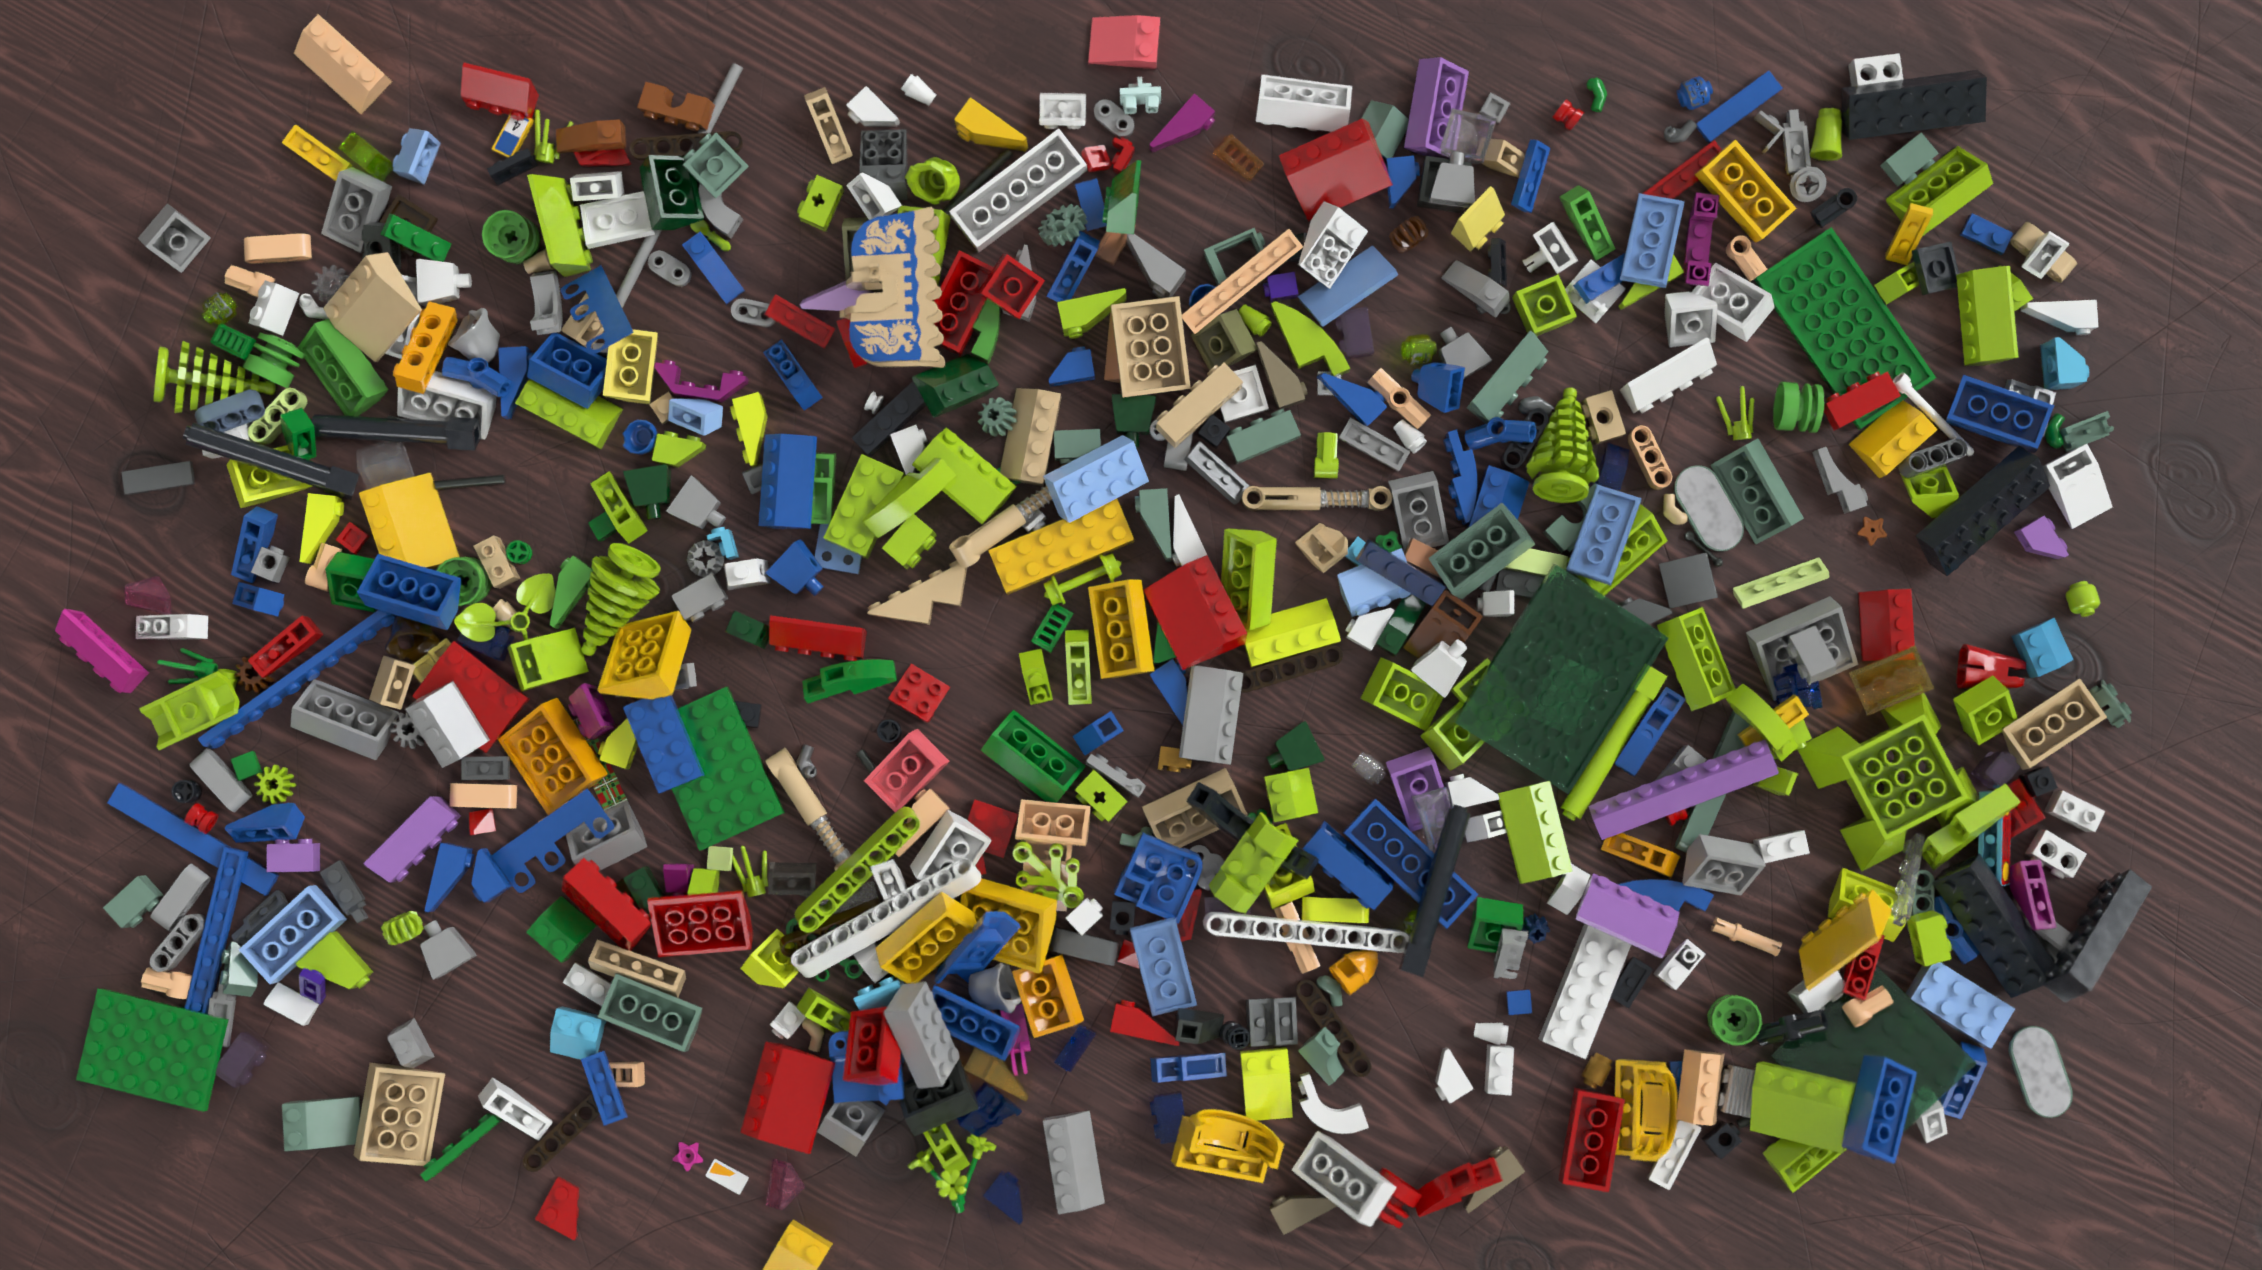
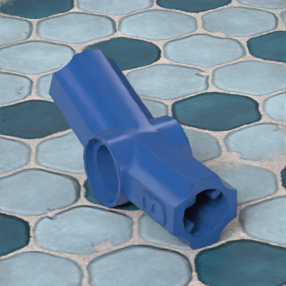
(478, 374)
(1512, 431)
(1960, 942)

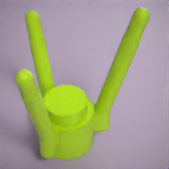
(544, 151)
(1743, 428)
(754, 885)

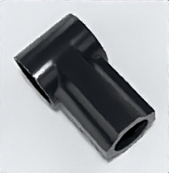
(1833, 207)

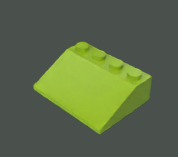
(560, 224)
(1800, 1106)

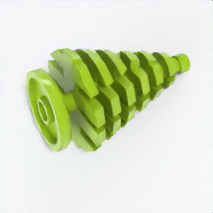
(196, 378)
(1564, 455)
(616, 592)

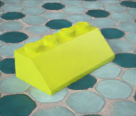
(1292, 633)

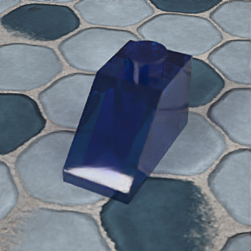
(1613, 467)
(1006, 1195)

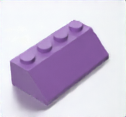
(1436, 91)
(413, 839)
(1627, 915)

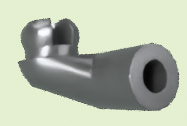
(804, 762)

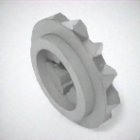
(1814, 190)
(711, 549)

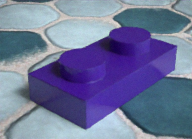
(312, 985)

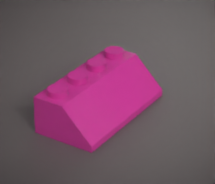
(100, 650)

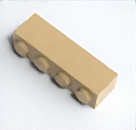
(1198, 405)
(650, 972)

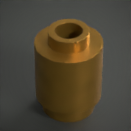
(1596, 1070)

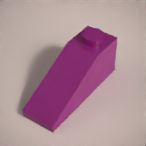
(1186, 123)
(2031, 894)

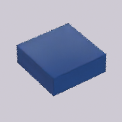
(1519, 1002)

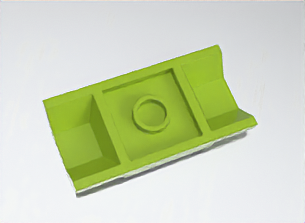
(192, 709)
(1251, 865)

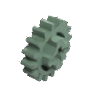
(1062, 225)

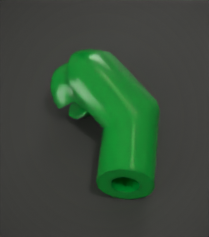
(1600, 93)
(2052, 431)

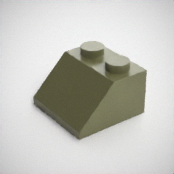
(1224, 340)

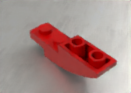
(1457, 1183)

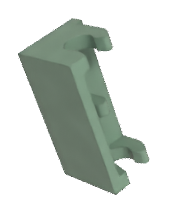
(2086, 431)

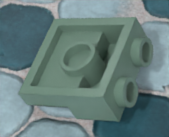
(714, 164)

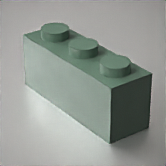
(1262, 436)

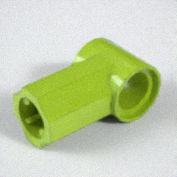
(1326, 461)

